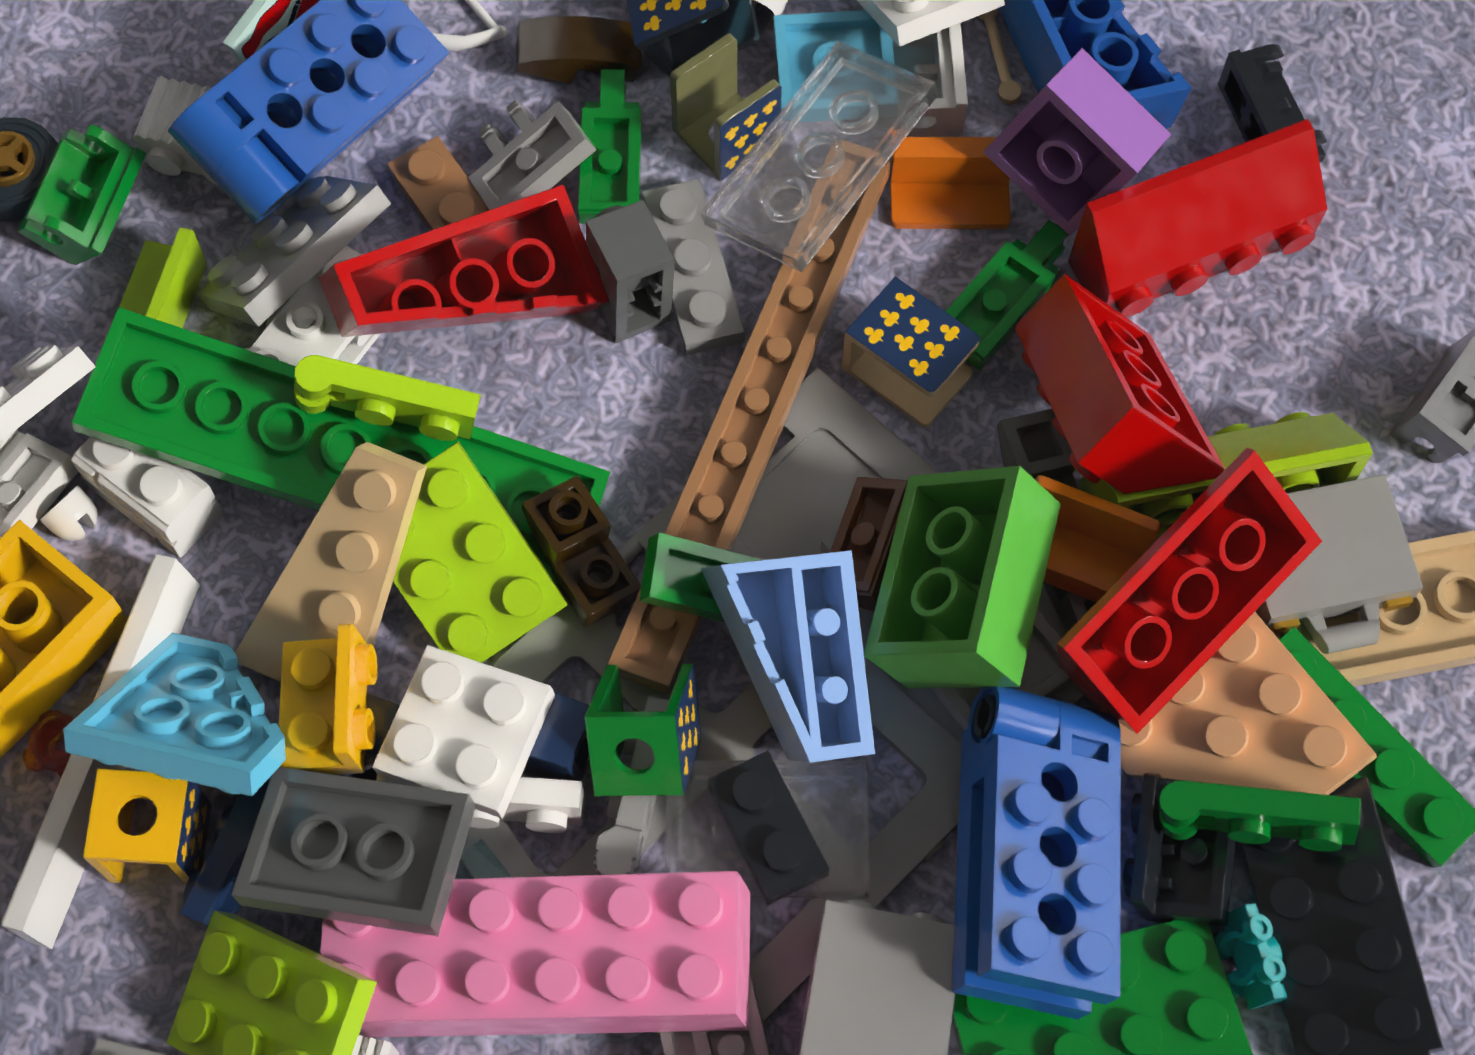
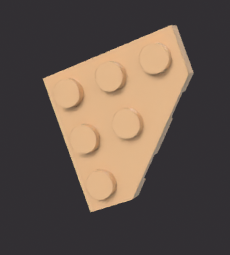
(1249, 723)

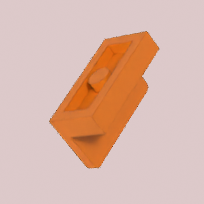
(947, 185)
(1093, 541)

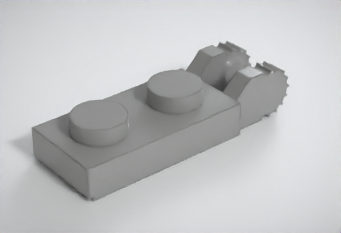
(623, 845)

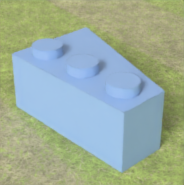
(801, 649)

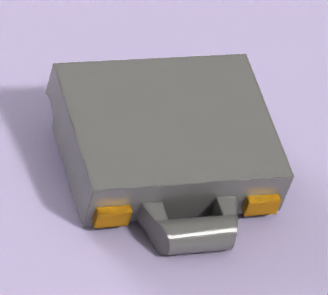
(1354, 569)

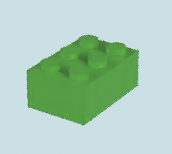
(963, 579)

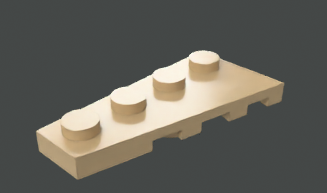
(342, 561)

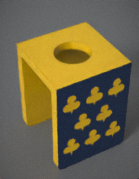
(174, 839)

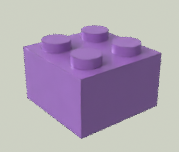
(1077, 141)

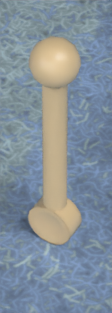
(1009, 90)

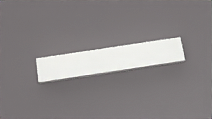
(58, 851)

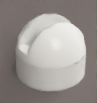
(64, 515)

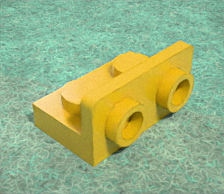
(326, 703)

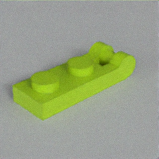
(384, 397)

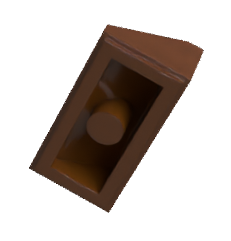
(869, 532)

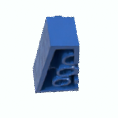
(1055, 30)

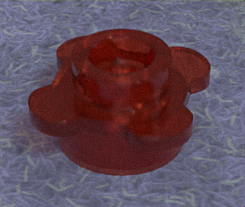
(43, 741)

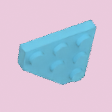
(183, 718)

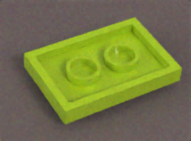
(470, 565)
(267, 996)

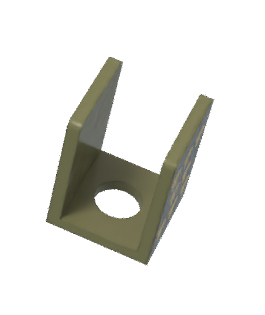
(707, 96)

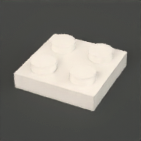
(464, 729)

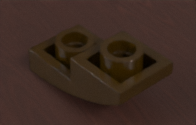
(564, 44)
(579, 551)

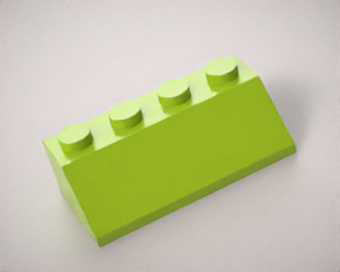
(1296, 449)

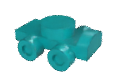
(1255, 957)

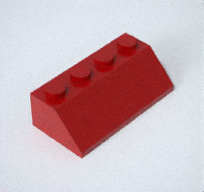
(1201, 220)
(1113, 394)
(1187, 593)

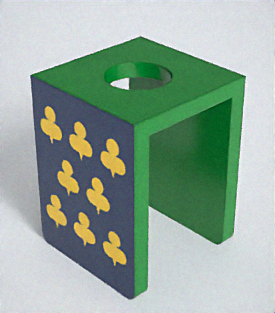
(670, 734)

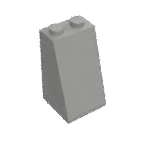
(878, 983)

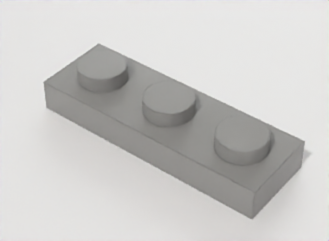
(701, 284)

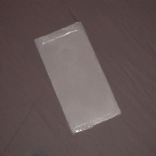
(819, 155)

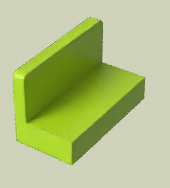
(166, 279)

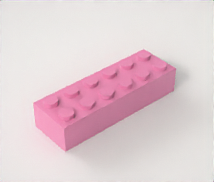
(562, 958)

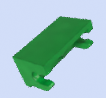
(82, 194)

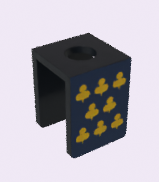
(673, 31)

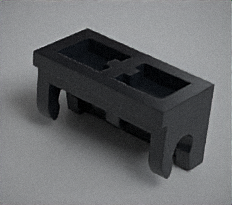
(1260, 94)

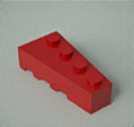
(478, 270)

